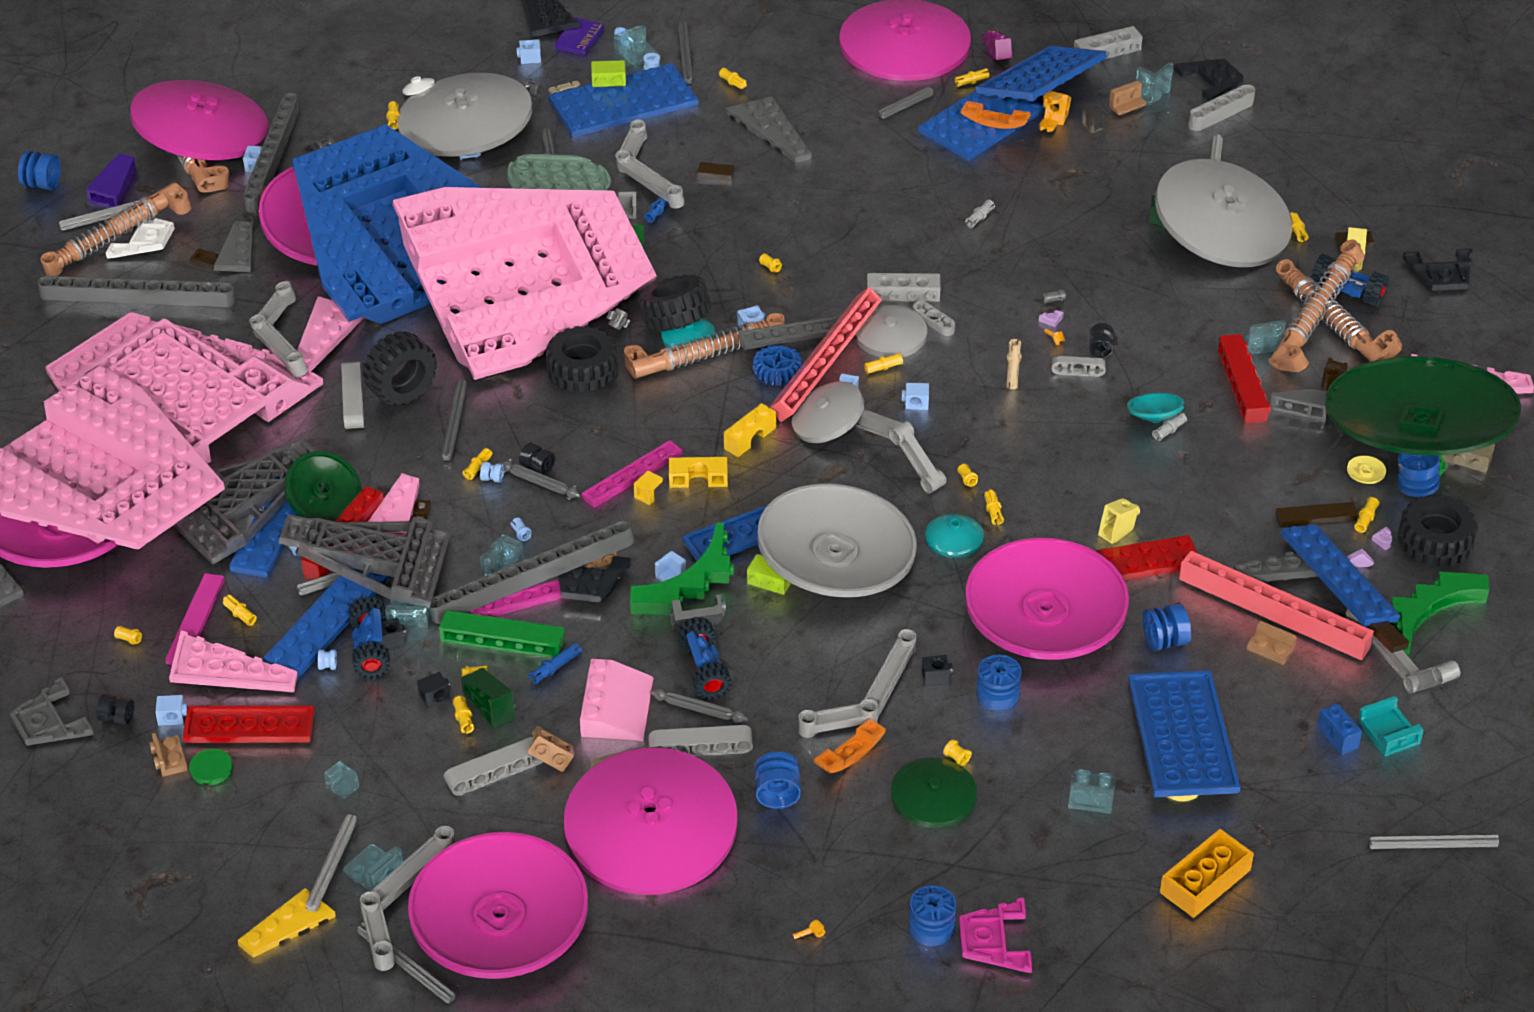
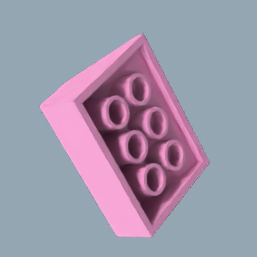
(615, 701)

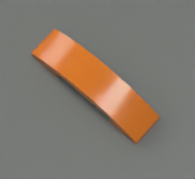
(994, 119)
(853, 749)

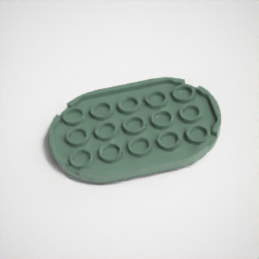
(557, 173)

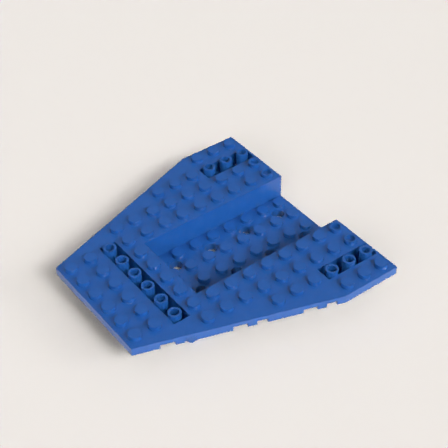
(356, 184)

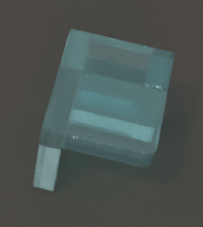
(341, 780)

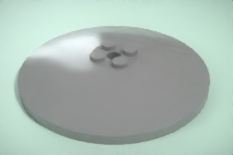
(466, 114)
(1234, 234)
(814, 520)

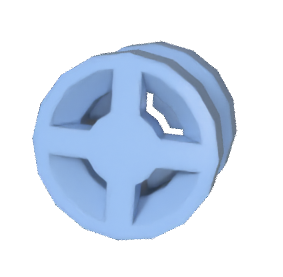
(651, 60)
(327, 659)

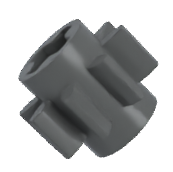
(618, 319)

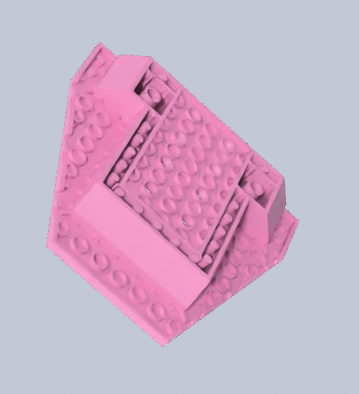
(480, 229)
(213, 380)
(104, 465)

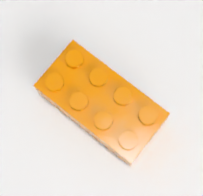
(1206, 873)

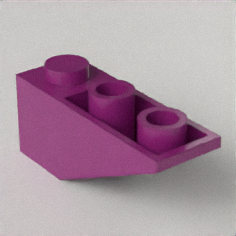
(998, 45)

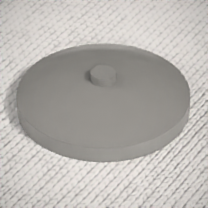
(892, 331)
(828, 412)

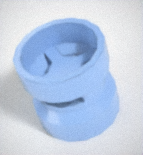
(492, 472)

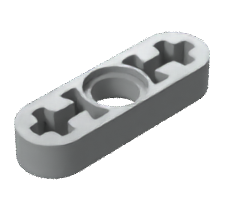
(943, 325)
(1091, 371)

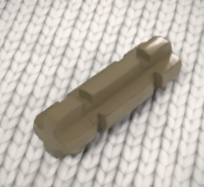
(563, 87)

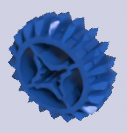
(776, 364)

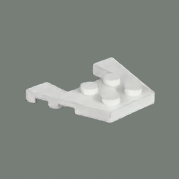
(148, 237)

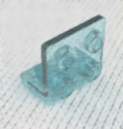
(632, 45)
(1155, 84)
(1264, 337)
(502, 554)
(408, 614)
(1092, 791)

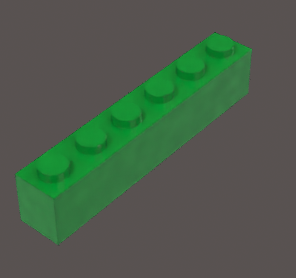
(502, 634)

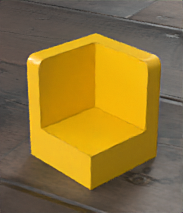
(645, 487)

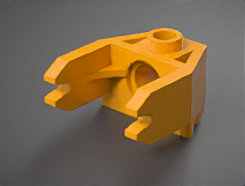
(1053, 115)

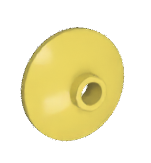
(1366, 469)

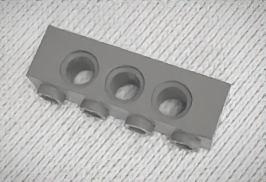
(1113, 42)
(905, 286)

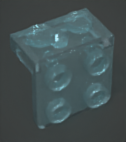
(373, 865)

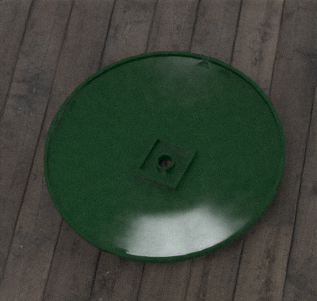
(1423, 405)

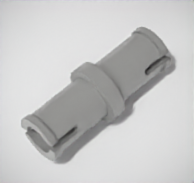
(979, 213)
(1169, 426)

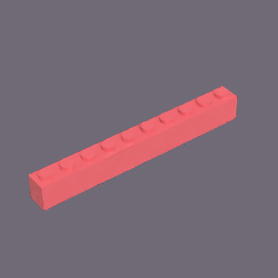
(825, 354)
(1276, 605)

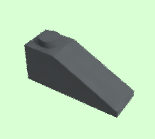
(1301, 402)

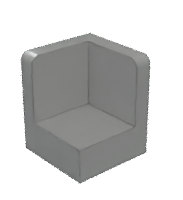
(628, 203)

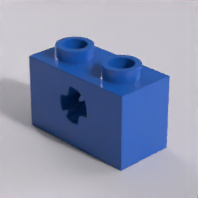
(1339, 729)

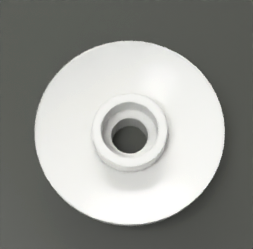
(418, 85)

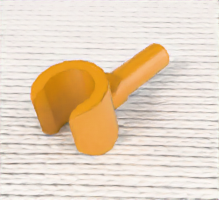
(1057, 336)
(815, 927)

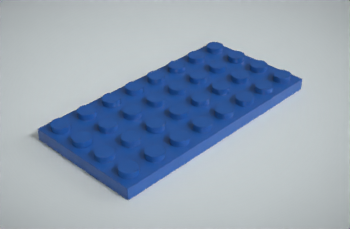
(1041, 72)
(644, 96)
(968, 137)
(1183, 734)

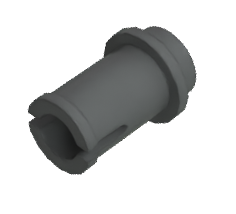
(1053, 296)

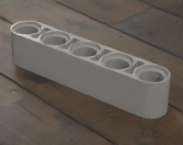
(1221, 107)
(352, 395)
(704, 740)
(490, 767)

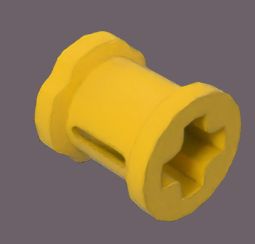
(957, 752)

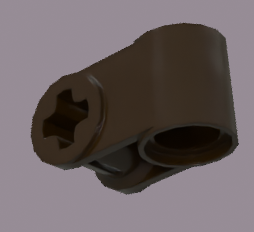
(1332, 371)

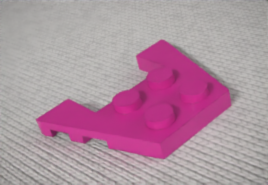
(984, 936)

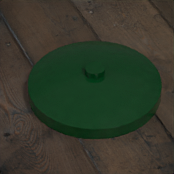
(321, 485)
(933, 792)

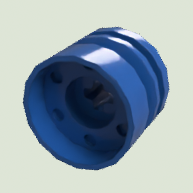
(39, 170)
(1418, 474)
(1166, 626)
(998, 682)
(777, 780)
(932, 915)

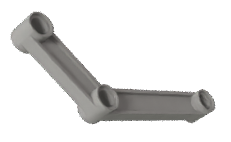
(628, 164)
(275, 342)
(903, 435)
(1413, 678)
(836, 718)
(390, 888)

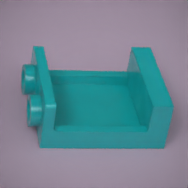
(1389, 727)

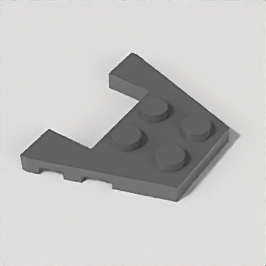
(40, 722)

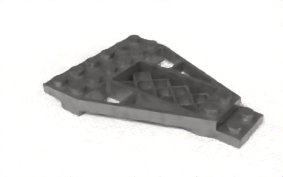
(213, 529)
(413, 571)

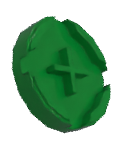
(211, 766)

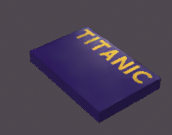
(579, 39)

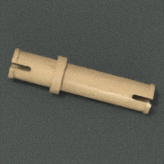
(1013, 359)

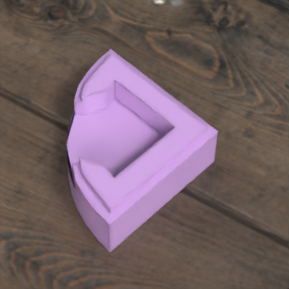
(1051, 318)
(1383, 538)
(1360, 559)

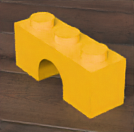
(739, 436)
(684, 469)

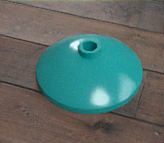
(689, 332)
(1155, 406)
(954, 535)

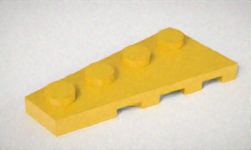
(284, 924)

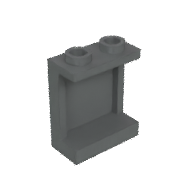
(713, 613)

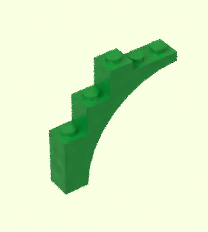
(691, 584)
(1426, 600)

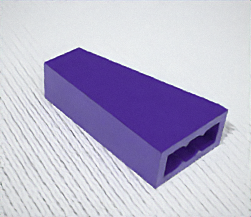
(113, 182)

